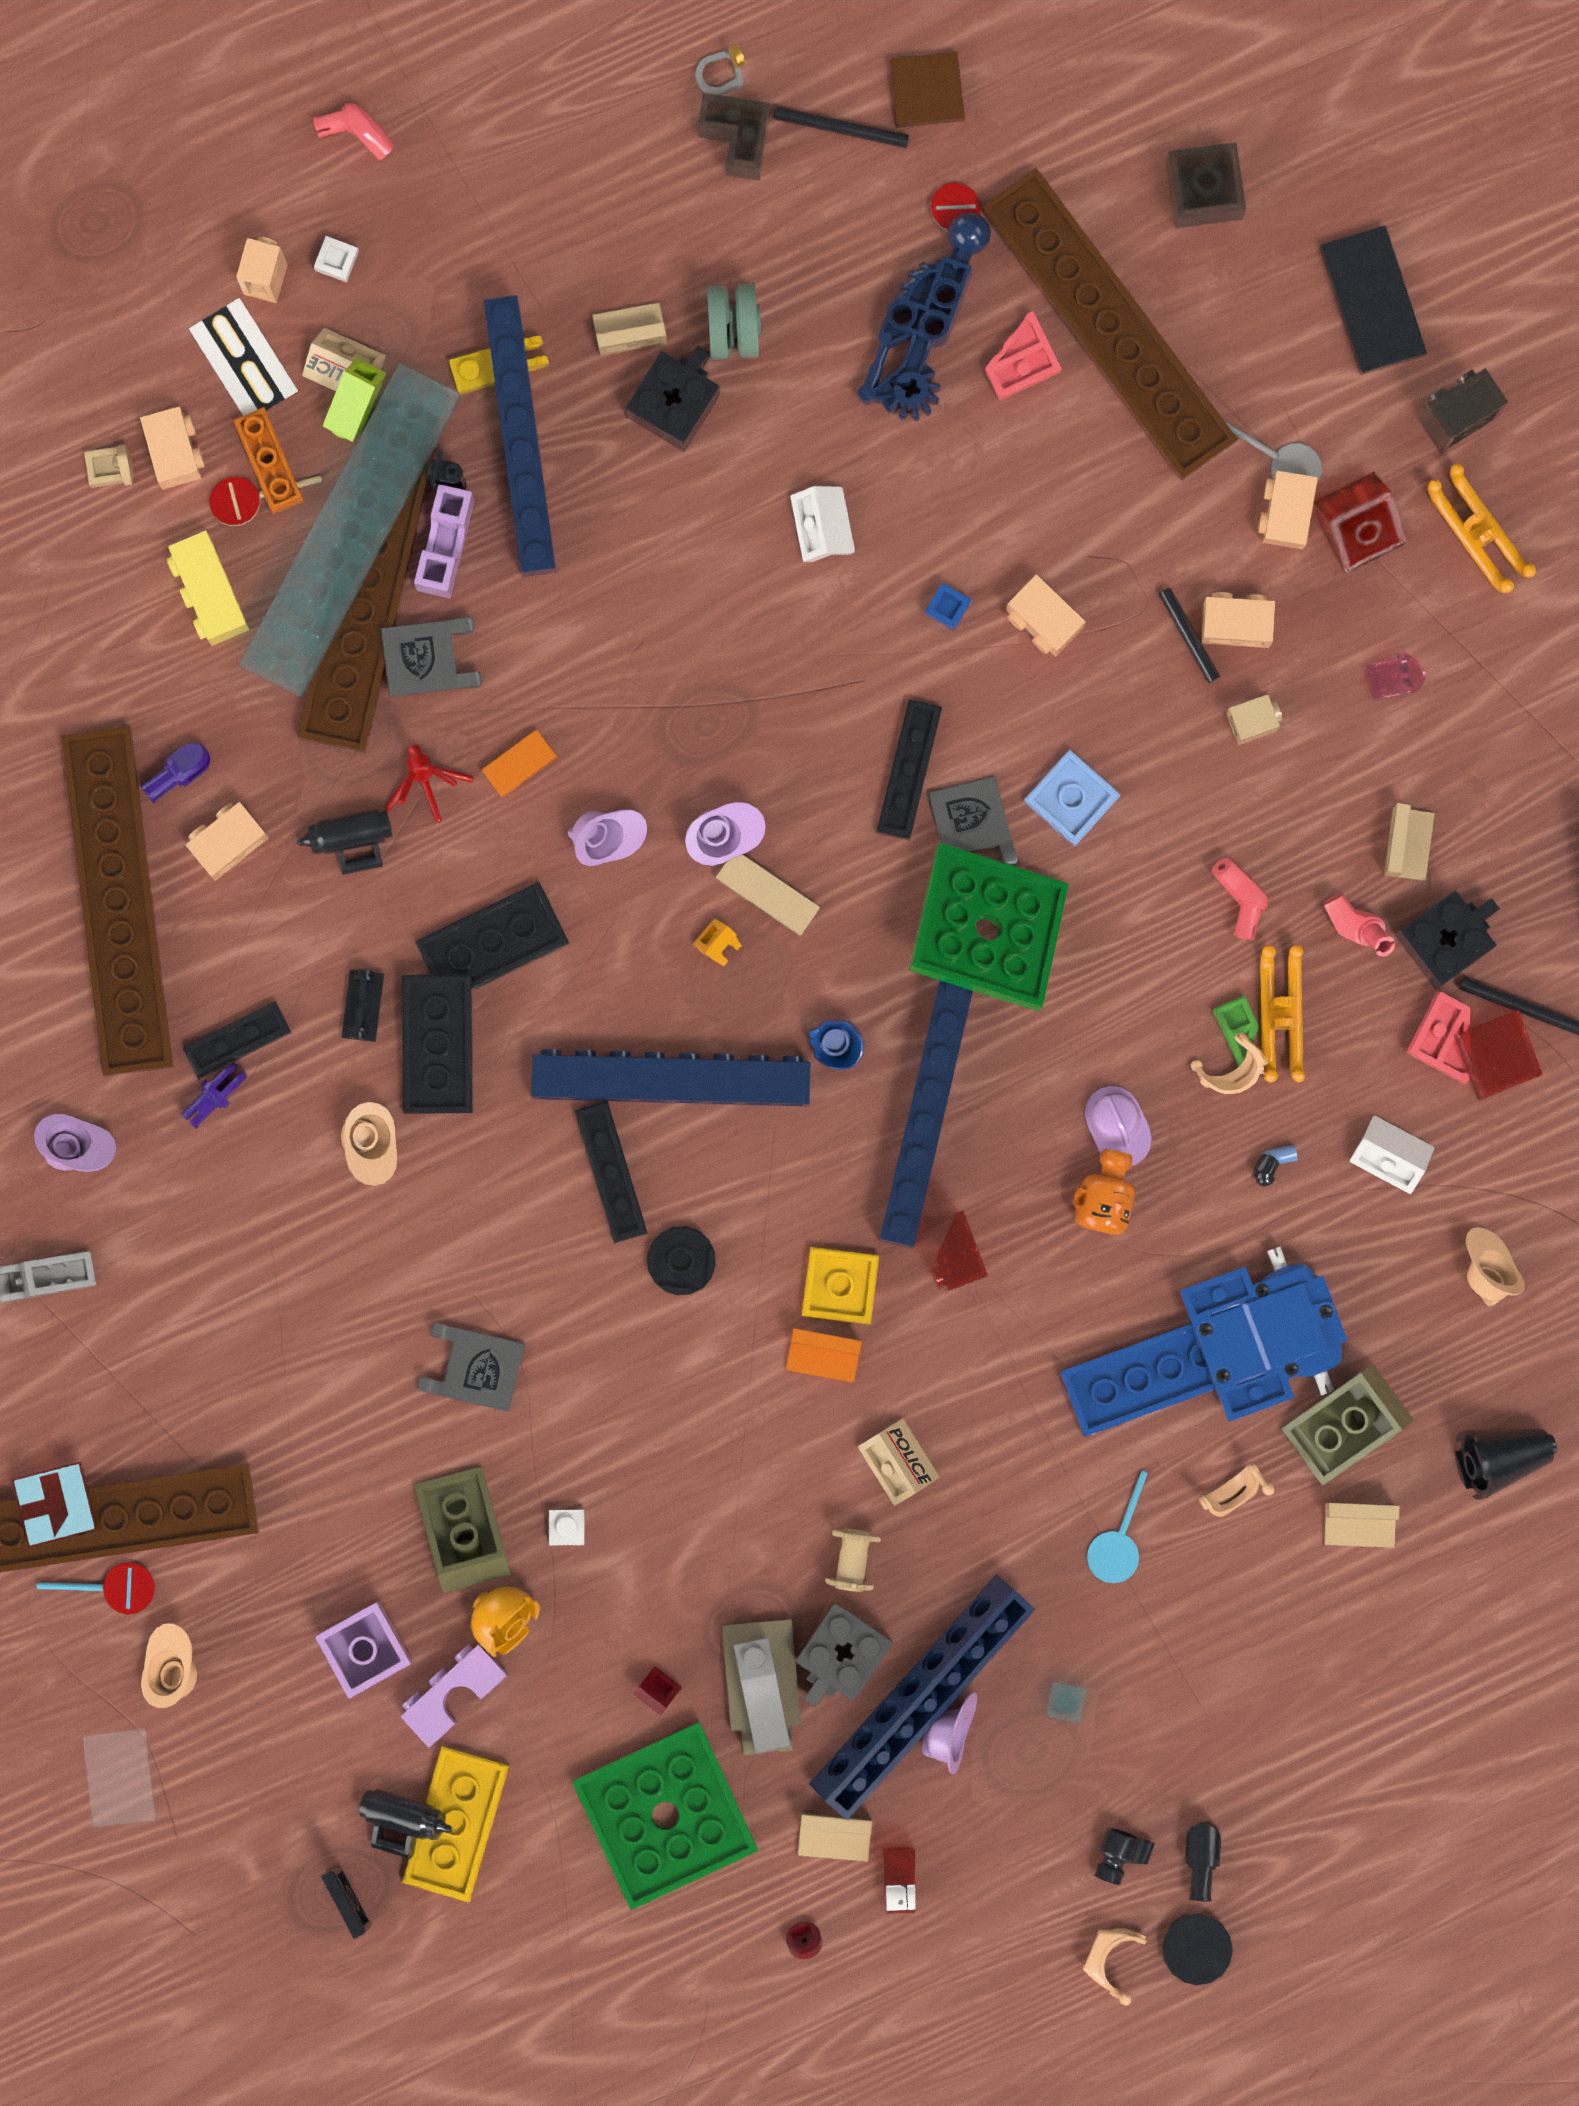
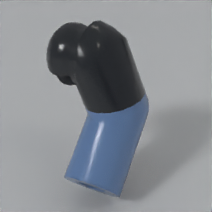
(1270, 1161)

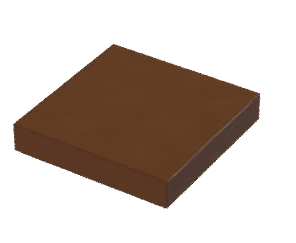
(927, 89)

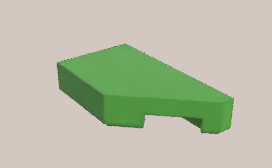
(1233, 1019)

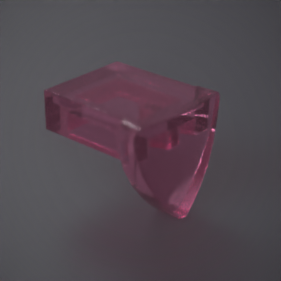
(1396, 676)

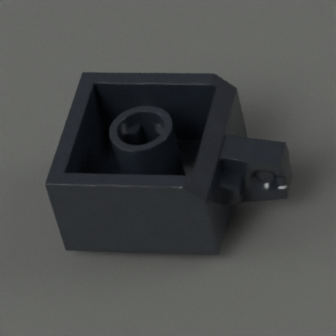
(676, 378)
(1466, 927)

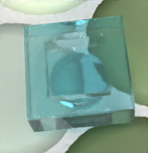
(1066, 1702)

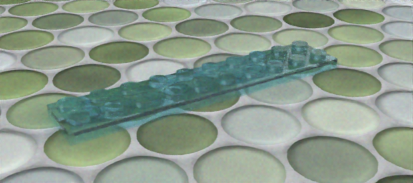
(350, 530)

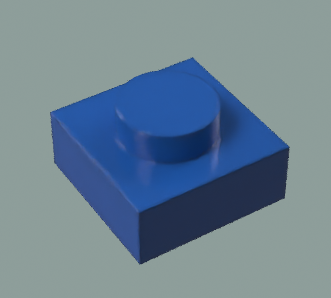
(948, 606)

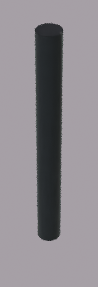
(841, 127)
(1515, 1003)

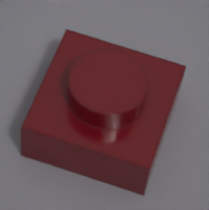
(657, 1690)

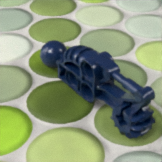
(918, 296)

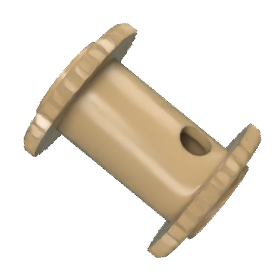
(852, 1560)

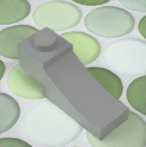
(46, 1277)
(762, 1696)

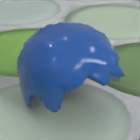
(837, 1044)

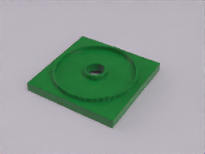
(1019, 904)
(656, 1859)

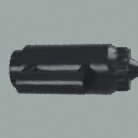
(350, 833)
(403, 1816)

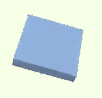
(1072, 798)

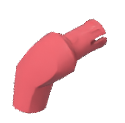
(358, 123)
(1245, 892)
(1359, 925)

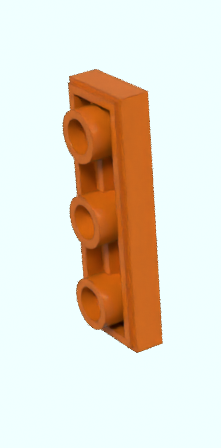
(275, 477)

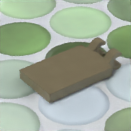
(783, 1654)

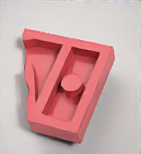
(1022, 360)
(1435, 1037)

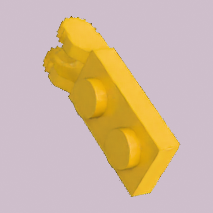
(476, 369)

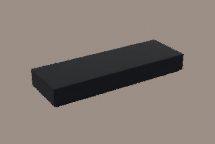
(237, 1040)

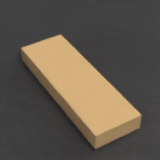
(768, 893)

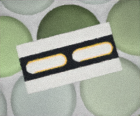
(243, 358)

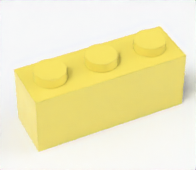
(207, 589)

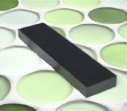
(909, 770)
(611, 1172)

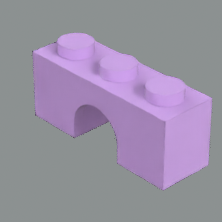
(446, 541)
(428, 1713)

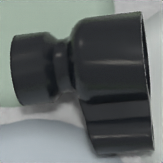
(1120, 1849)

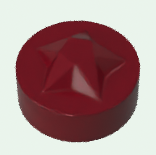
(804, 1940)

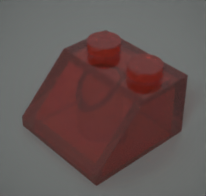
(1360, 522)
(958, 1259)

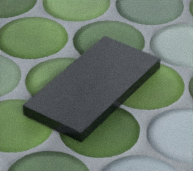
(1373, 300)
(496, 938)
(437, 1044)

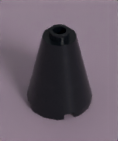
(1501, 1457)

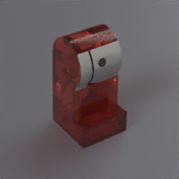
(899, 1879)

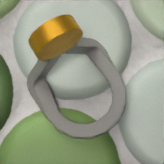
(735, 55)

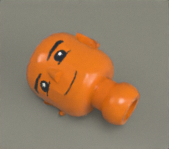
(1106, 1198)

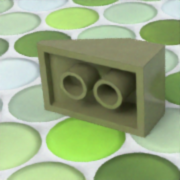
(1347, 1424)
(462, 1529)

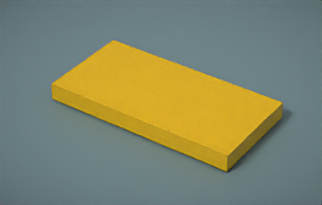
(469, 1795)

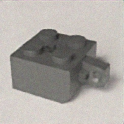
(821, 1659)

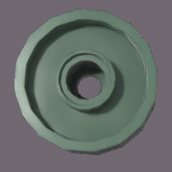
(733, 321)

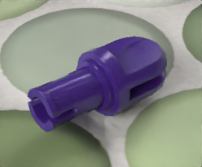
(179, 769)
(211, 1097)

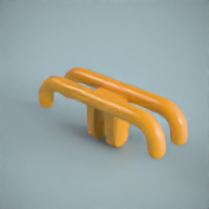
(1479, 530)
(1282, 1013)

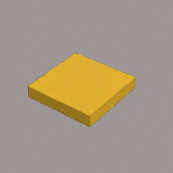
(840, 1285)

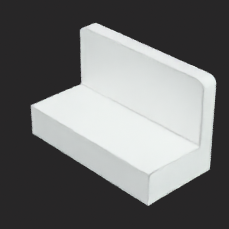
(822, 522)
(1392, 1154)

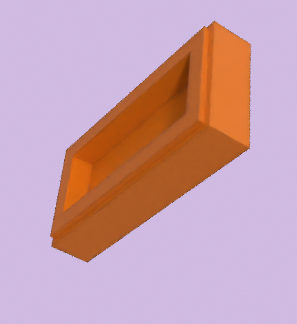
(519, 764)

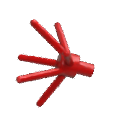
(421, 770)

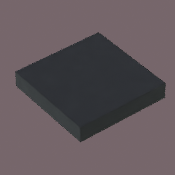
(346, 1901)

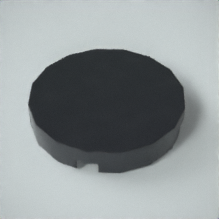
(681, 1260)
(1197, 1949)

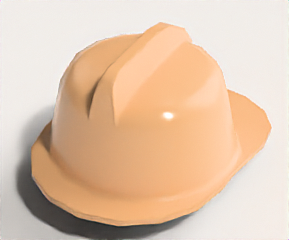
(370, 1143)
(1492, 1267)
(168, 1666)

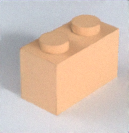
(262, 269)
(172, 447)
(1288, 509)
(1044, 616)
(1238, 621)
(226, 840)

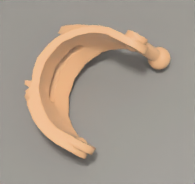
(1242, 1077)
(1249, 1478)
(1096, 1960)

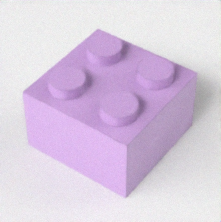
(364, 1649)

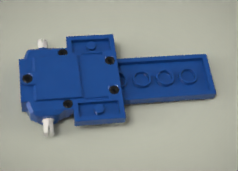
(1238, 1342)

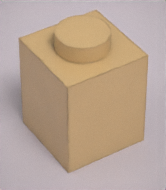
(1254, 719)

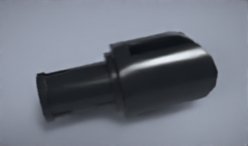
(1203, 1856)

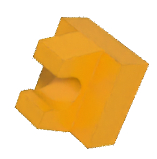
(715, 940)

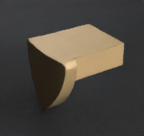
(109, 466)

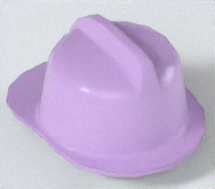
(725, 833)
(607, 836)
(1118, 1122)
(74, 1143)
(947, 1735)

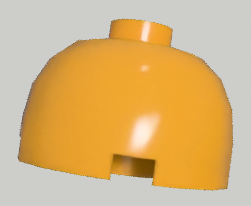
(501, 1618)

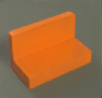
(823, 1355)

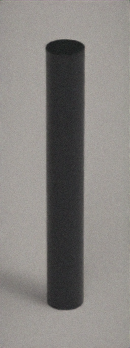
(1189, 635)

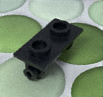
(445, 473)
(362, 1005)

